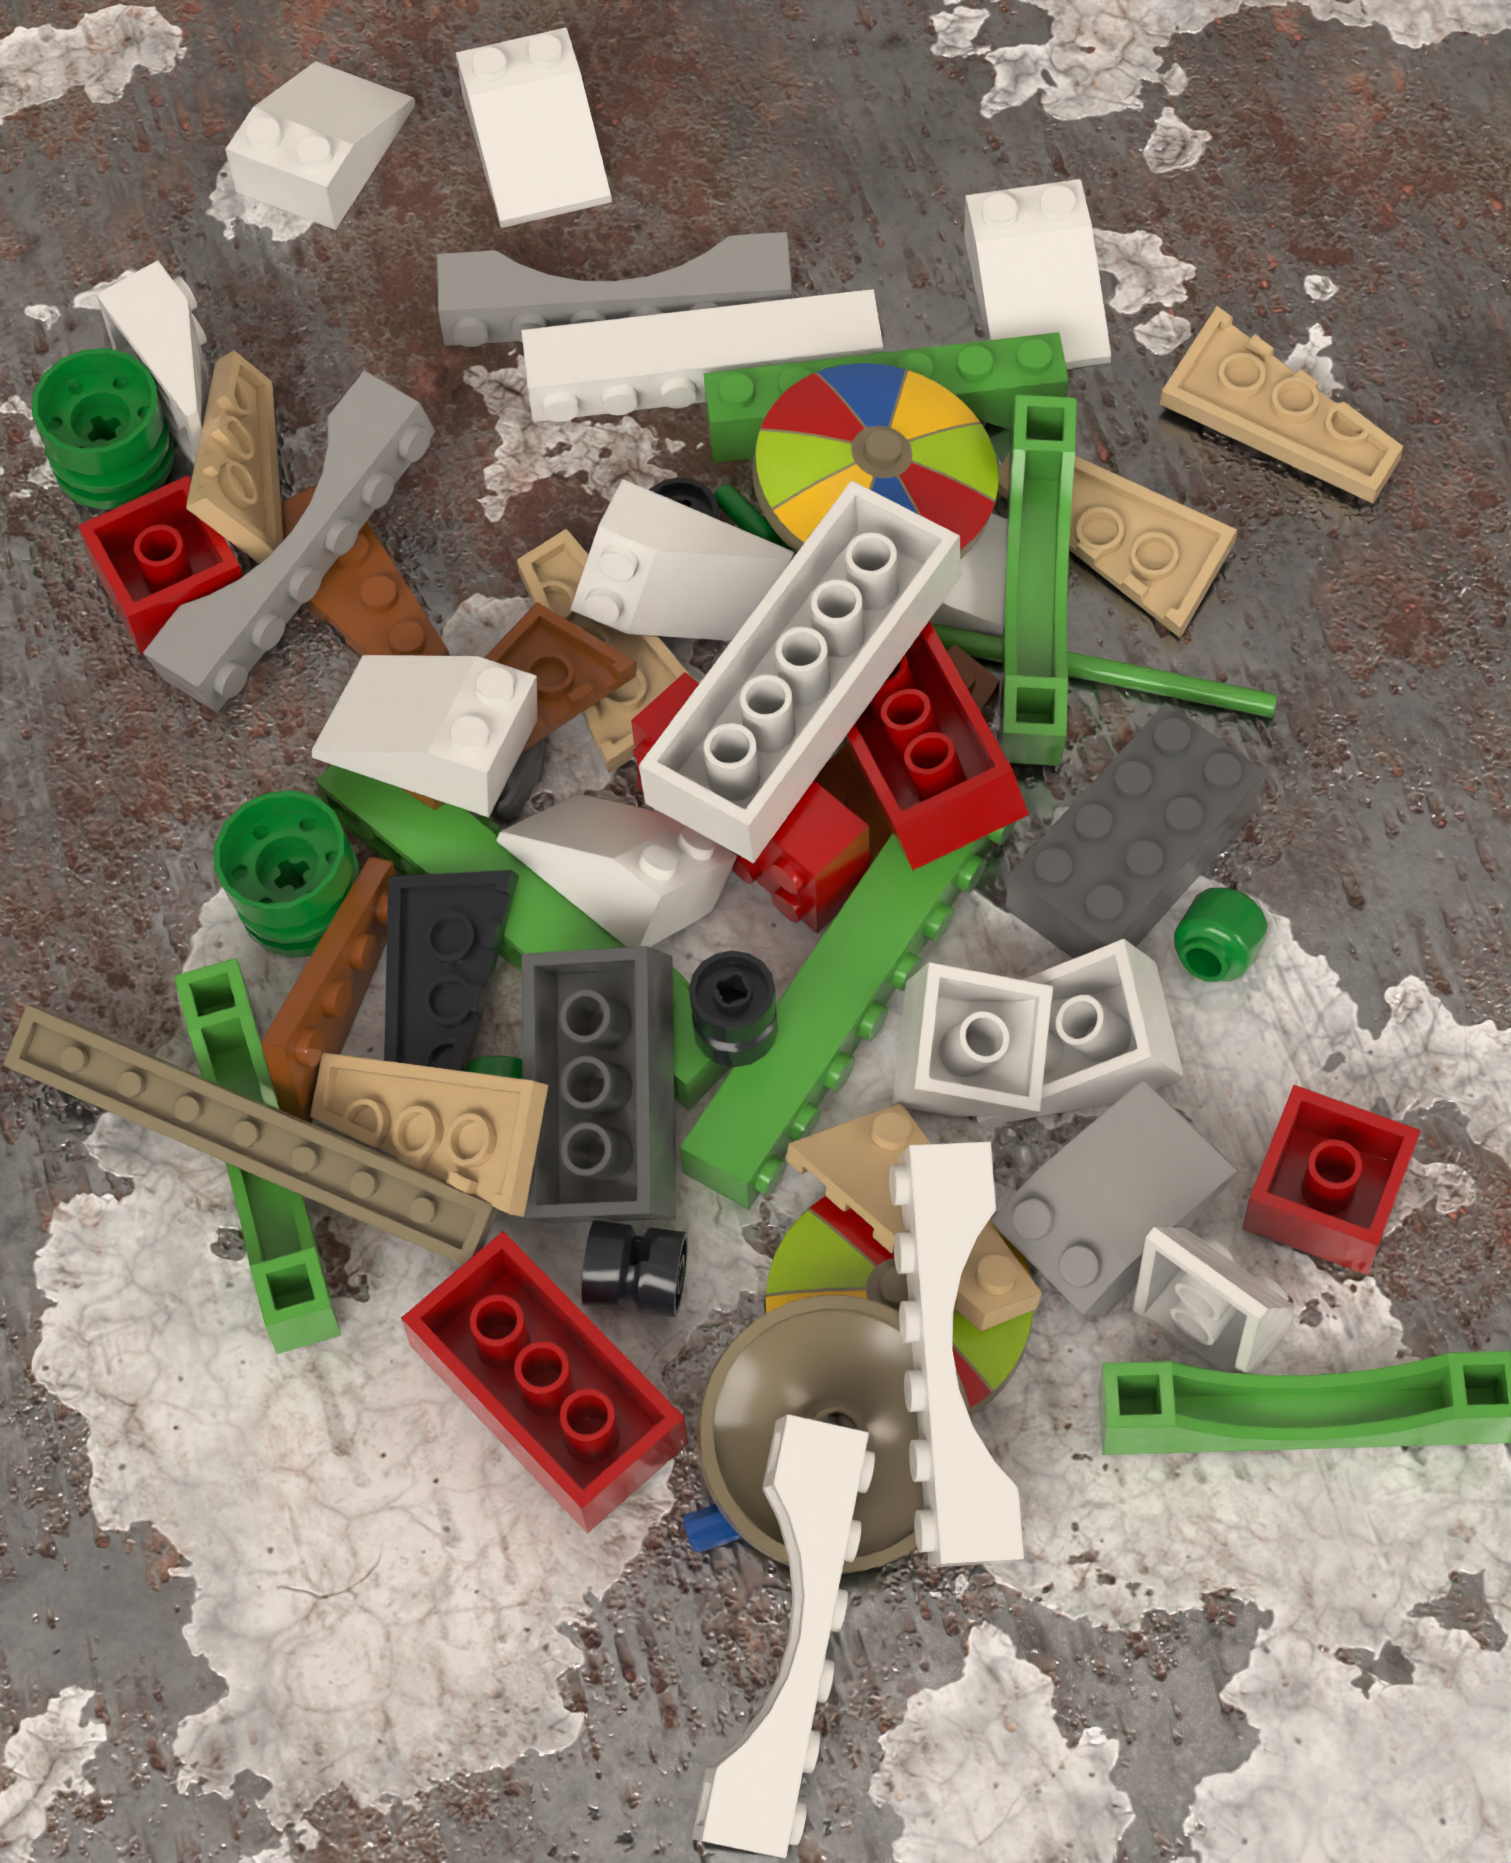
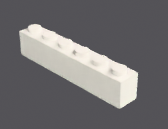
(663, 356)

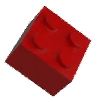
(156, 558)
(1330, 1179)

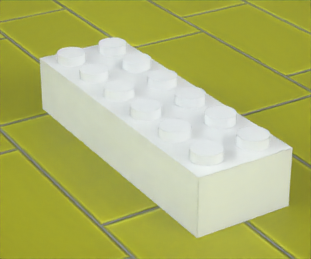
(801, 671)

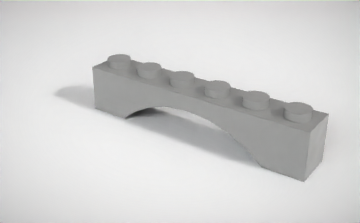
(494, 298)
(221, 637)

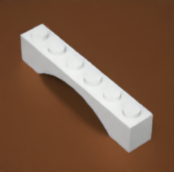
(967, 1497)
(755, 1784)

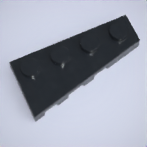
(442, 962)

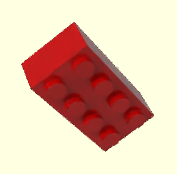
(933, 757)
(814, 853)
(545, 1381)

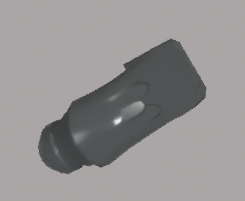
(521, 782)

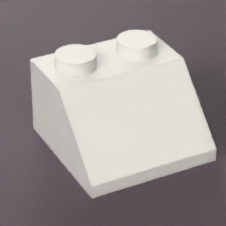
(972, 1043)

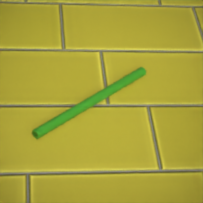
(1127, 675)

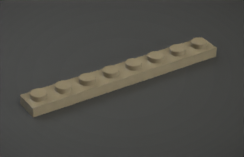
(250, 1135)

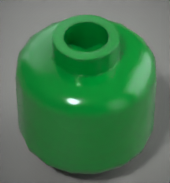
(1220, 935)

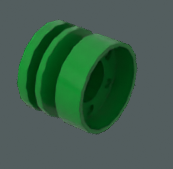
(103, 428)
(270, 853)

